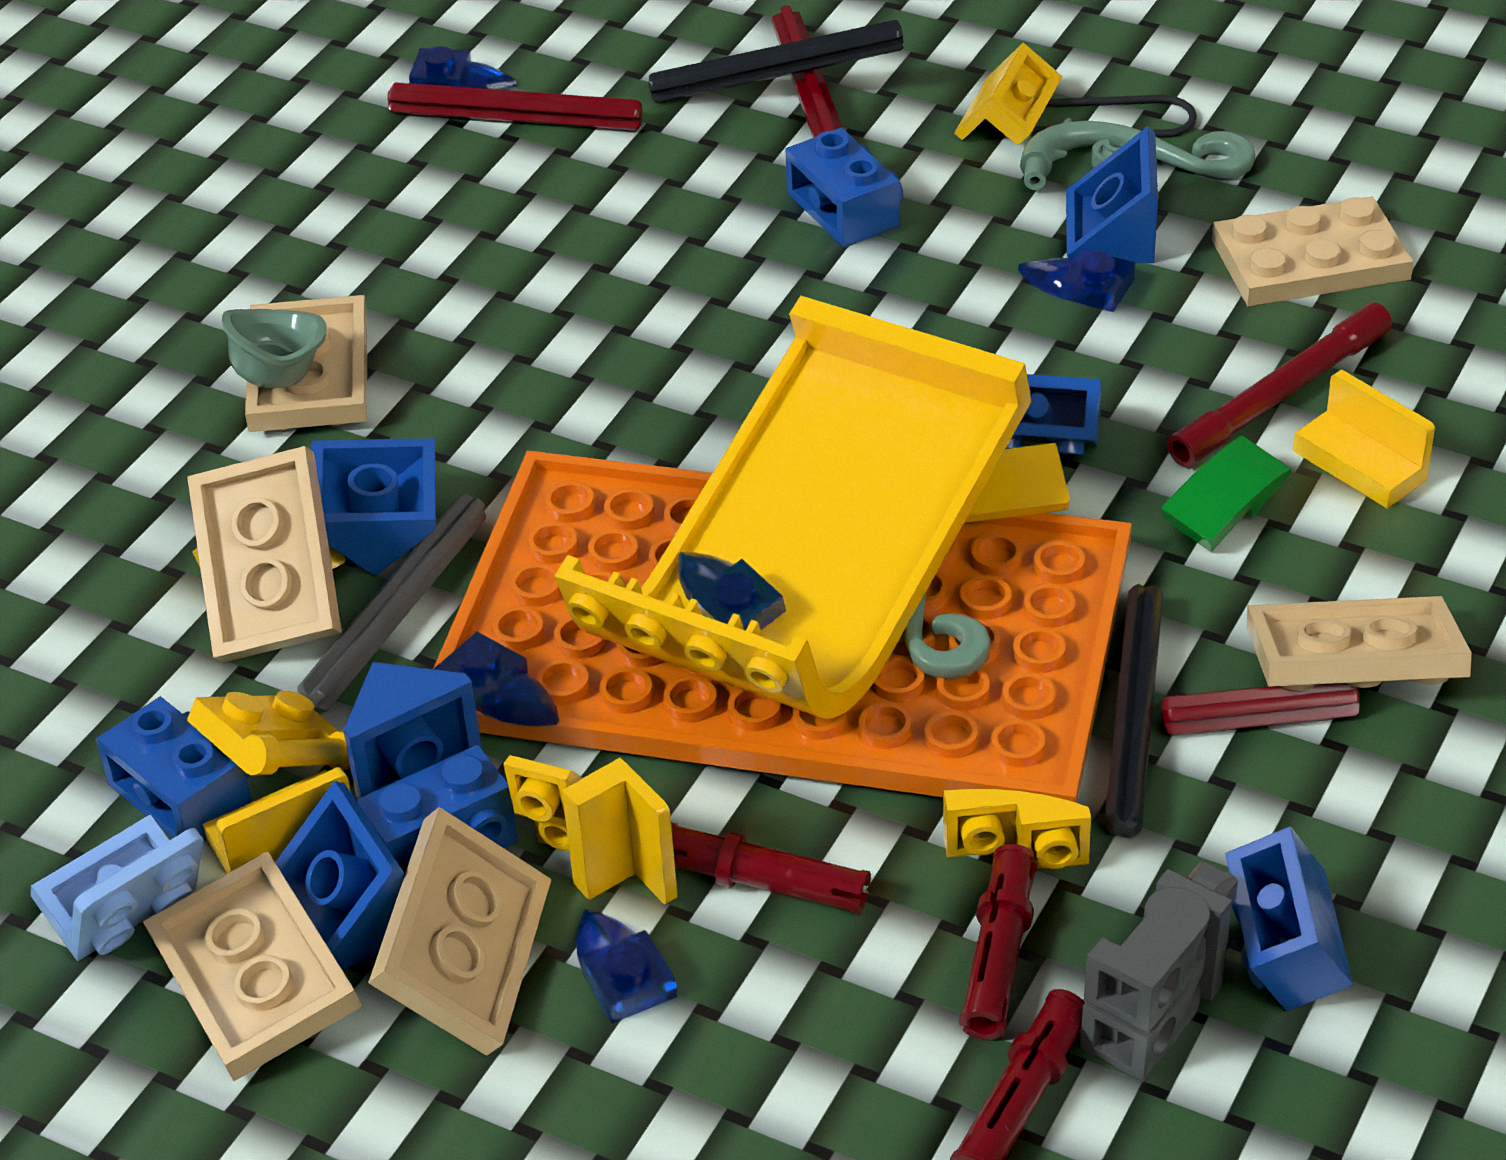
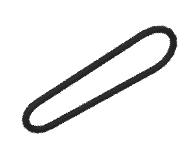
(1131, 100)

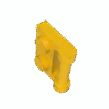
(269, 731)

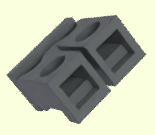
(1154, 981)

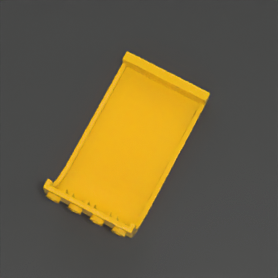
(835, 497)

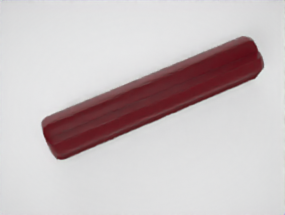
(1257, 708)

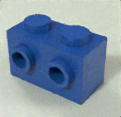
(843, 187)
(1061, 413)
(171, 769)
(461, 785)
(1287, 920)

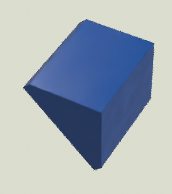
(1117, 204)
(376, 497)
(407, 723)
(343, 877)

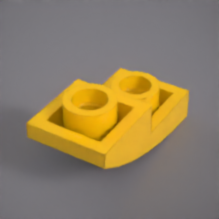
(538, 795)
(988, 818)

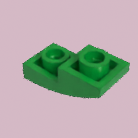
(1223, 491)

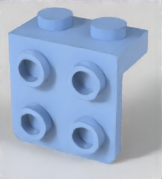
(118, 886)

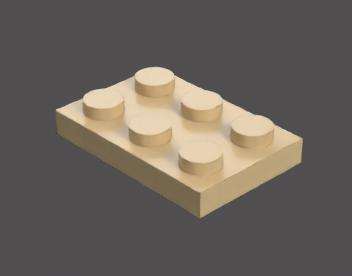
(1311, 251)
(337, 381)
(264, 554)
(1358, 642)
(461, 932)
(252, 965)

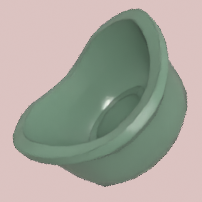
(272, 345)

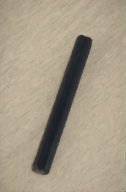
(776, 61)
(1134, 712)

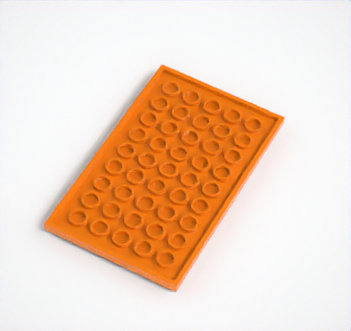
(1017, 724)

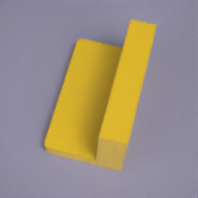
(1013, 96)
(1368, 441)
(1023, 484)
(267, 822)
(618, 831)

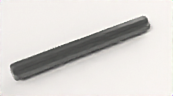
(392, 603)

